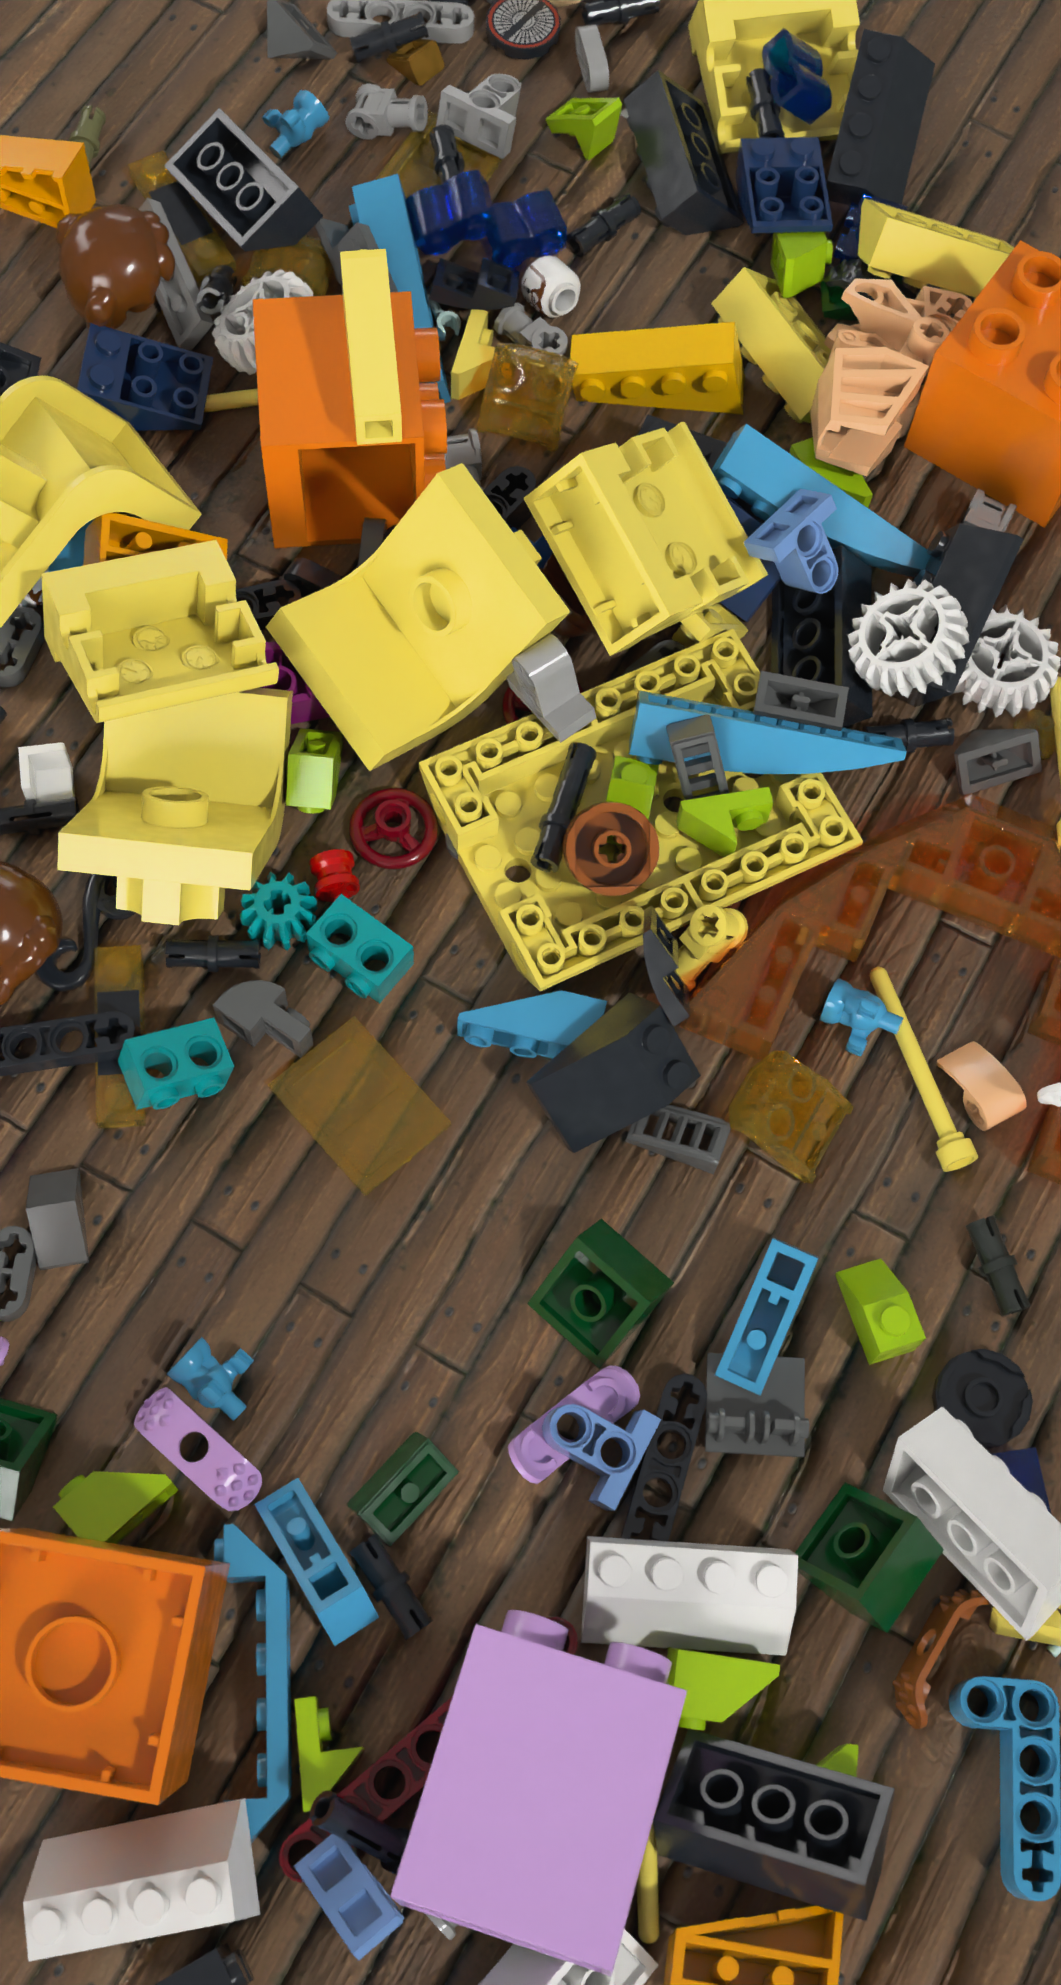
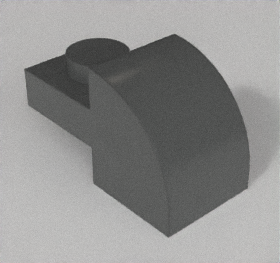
(258, 1009)

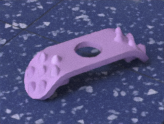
(607, 1393)
(223, 1471)

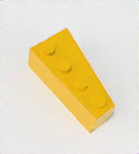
(662, 368)

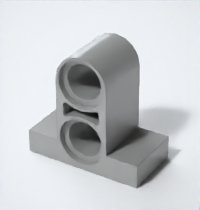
(483, 115)
(549, 688)

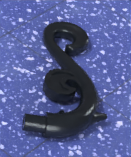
(93, 903)

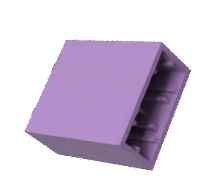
(543, 1792)

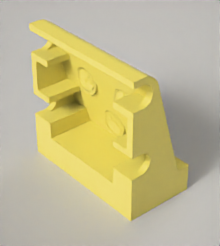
(730, 44)
(643, 534)
(153, 631)

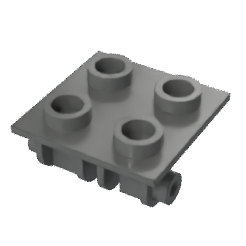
(757, 1423)

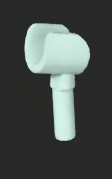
(444, 319)

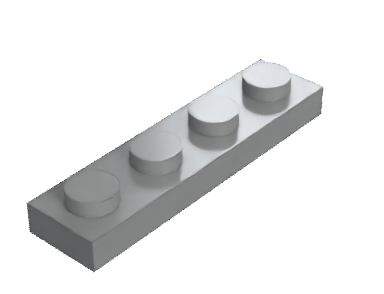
(179, 294)

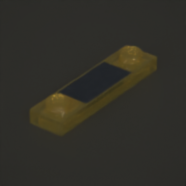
(191, 227)
(118, 988)

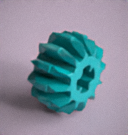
(282, 927)

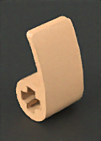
(988, 1087)

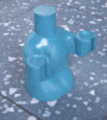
(296, 125)
(860, 1011)
(209, 1380)

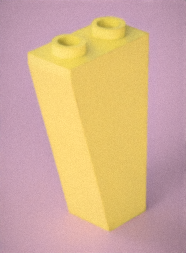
(371, 346)

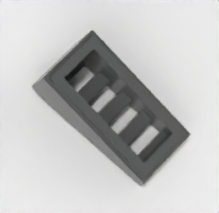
(691, 739)
(689, 1155)

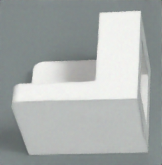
(46, 772)

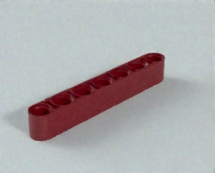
(401, 1756)

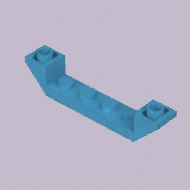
(274, 1662)

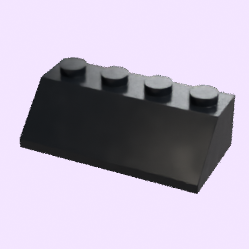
(880, 120)
(681, 158)
(242, 187)
(972, 568)
(814, 629)
(775, 1823)

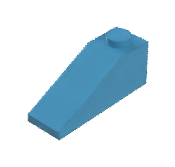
(767, 1316)
(317, 1561)

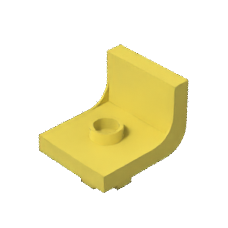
(62, 468)
(422, 622)
(186, 804)

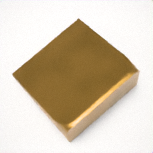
(417, 60)

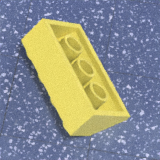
(927, 250)
(776, 337)

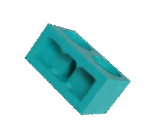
(368, 942)
(171, 1054)

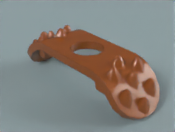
(910, 1681)

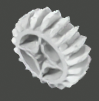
(235, 325)
(908, 661)
(1026, 670)

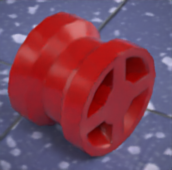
(334, 875)

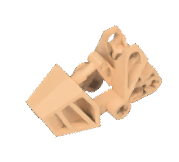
(878, 370)

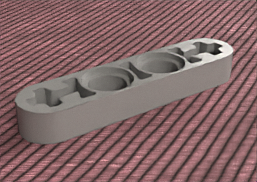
(445, 12)

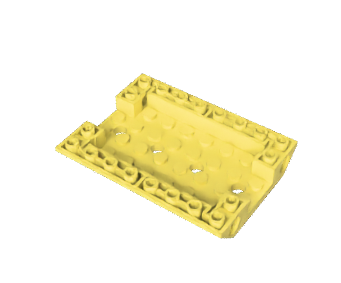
(503, 783)

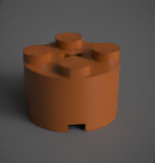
(629, 867)

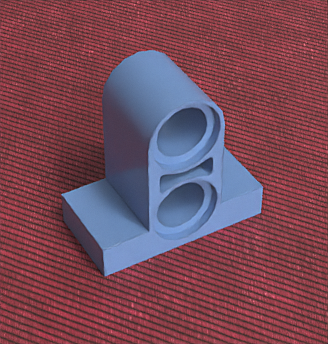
(798, 542)
(587, 1448)
(349, 1895)

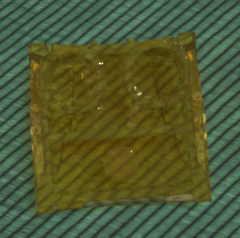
(304, 259)
(527, 394)
(789, 1112)

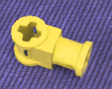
(707, 940)

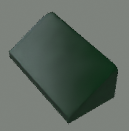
(402, 1487)

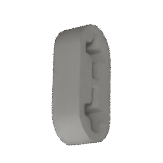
(592, 58)

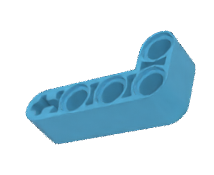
(1015, 1785)

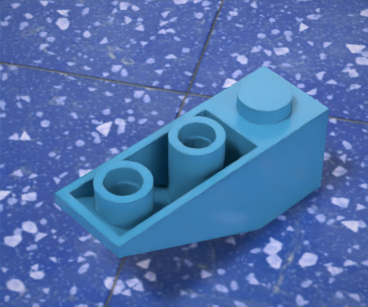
(533, 1024)

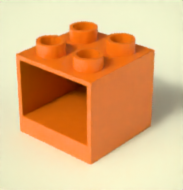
(997, 389)
(313, 468)
(103, 1662)

